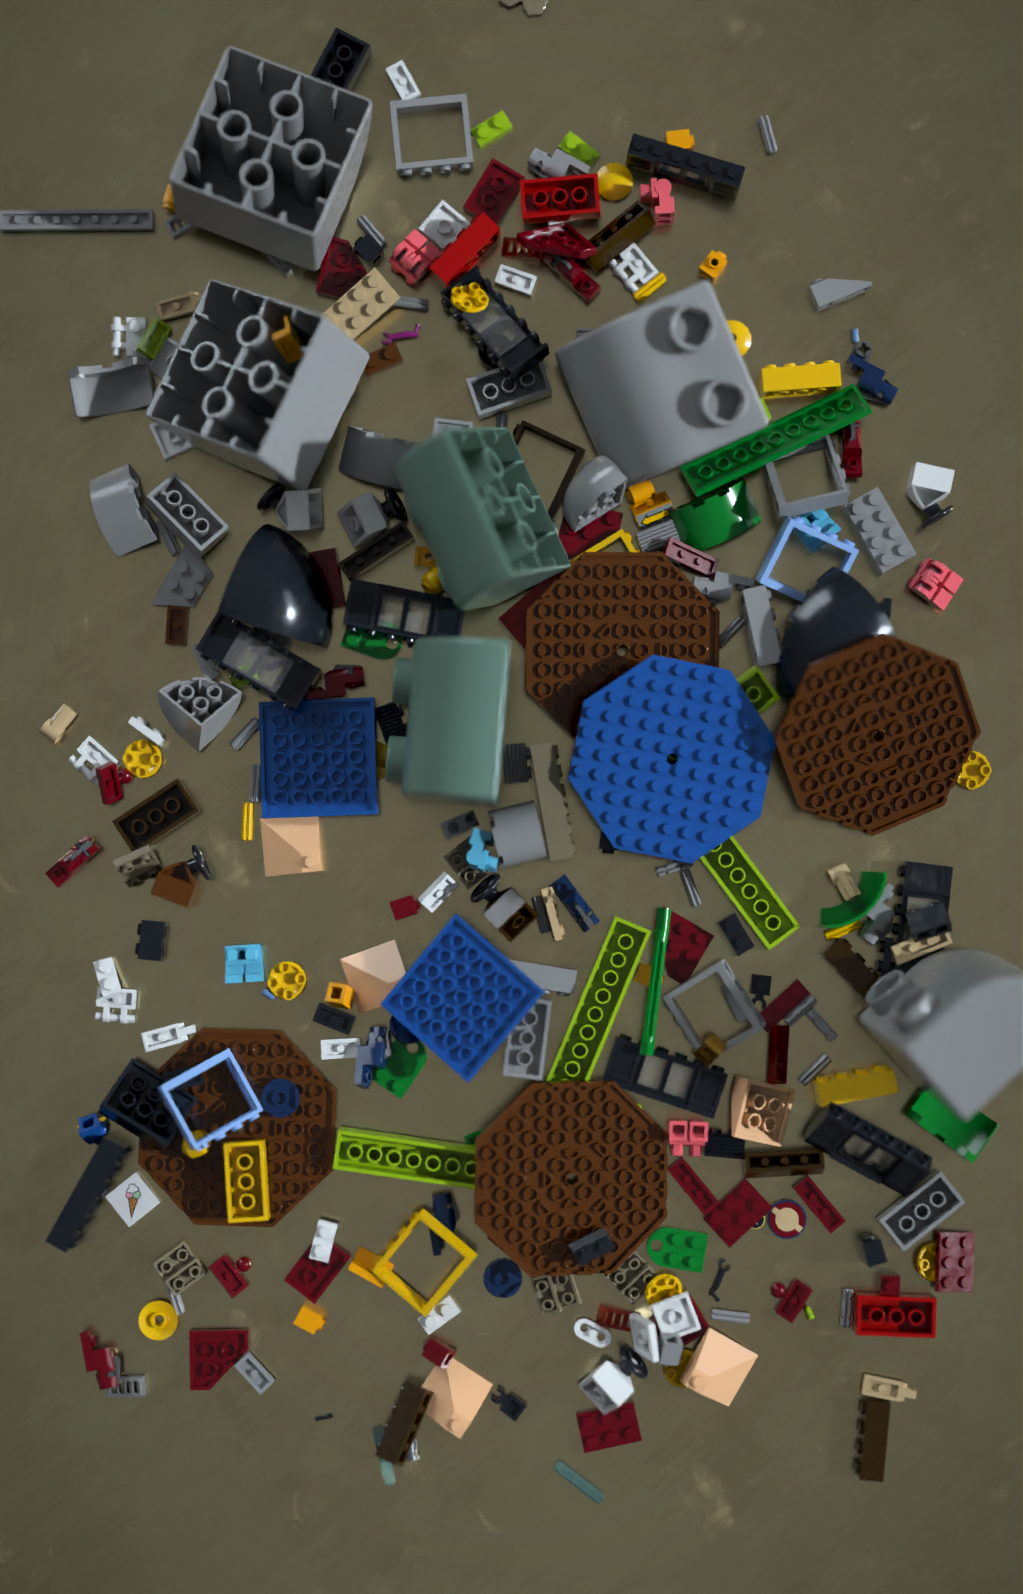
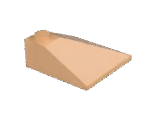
(291, 845)
(373, 974)
(760, 1110)
(718, 1367)
(455, 1396)

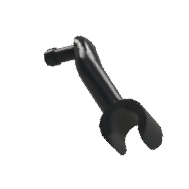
(715, 1286)

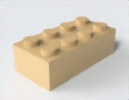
(362, 304)

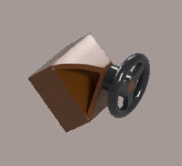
(178, 880)

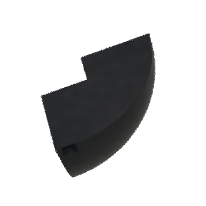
(279, 588)
(830, 619)

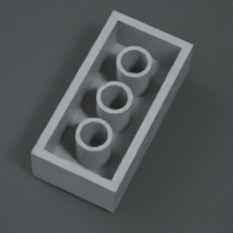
(495, 393)
(186, 515)
(878, 531)
(760, 626)
(920, 1210)

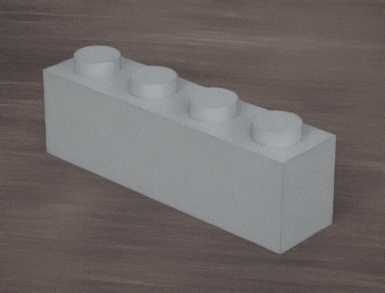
(550, 977)

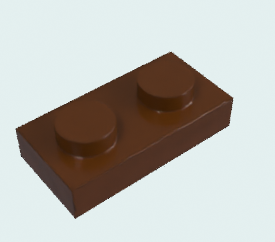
(383, 359)
(176, 625)

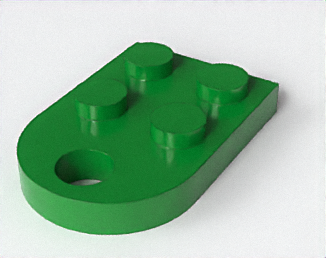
(370, 645)
(400, 1068)
(679, 1249)

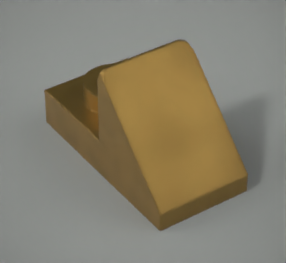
(710, 1049)

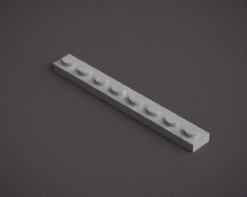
(77, 220)

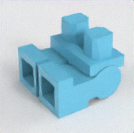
(820, 519)
(478, 856)
(244, 963)

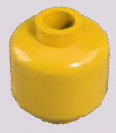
(431, 582)
(198, 1134)

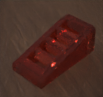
(529, 256)
(601, 1316)

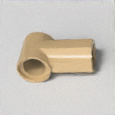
(55, 727)
(842, 878)

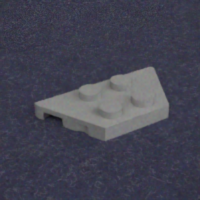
(184, 581)

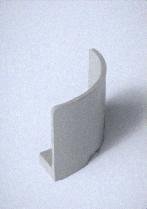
(111, 389)
(372, 456)
(120, 512)

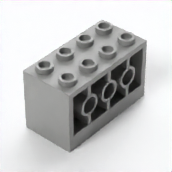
(528, 1043)

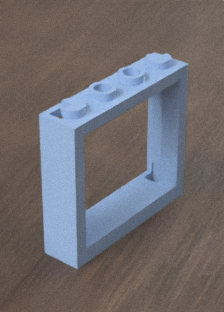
(778, 544)
(235, 1124)

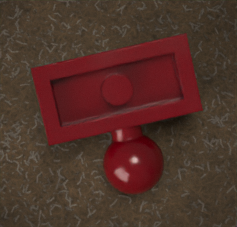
(110, 780)
(229, 1275)
(793, 1300)

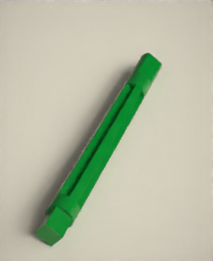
(655, 981)

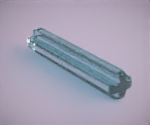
(386, 1467)
(579, 1482)

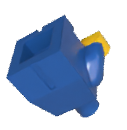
(92, 1128)

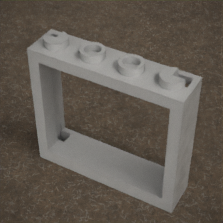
(431, 104)
(816, 502)
(736, 990)

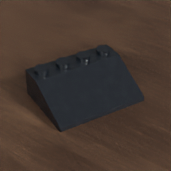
(140, 1107)

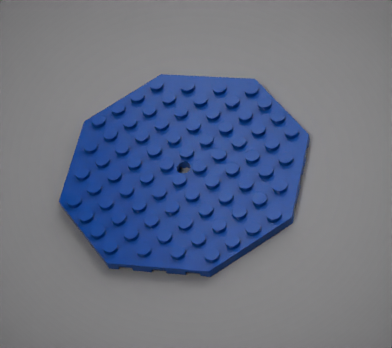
(624, 767)

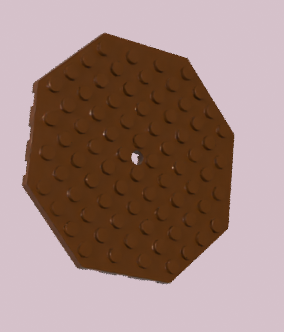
(605, 604)
(866, 689)
(559, 1132)
(297, 1146)

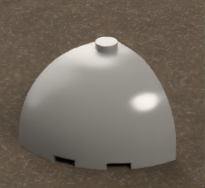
(593, 492)
(199, 708)

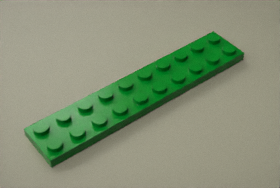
(775, 440)

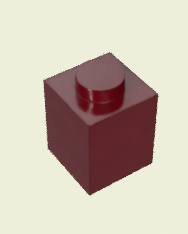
(405, 907)
(888, 1283)
(438, 1352)

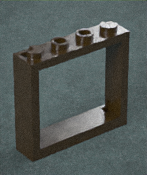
(579, 453)

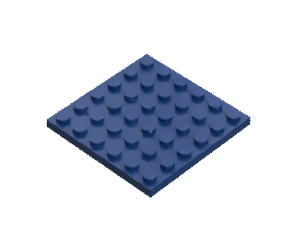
(318, 758)
(462, 997)

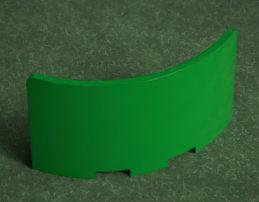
(718, 517)
(871, 888)
(962, 1136)

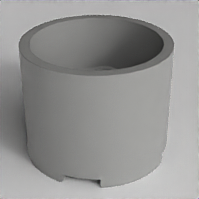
(517, 834)

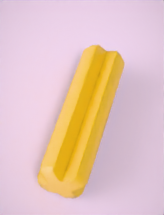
(649, 287)
(247, 821)
(841, 931)

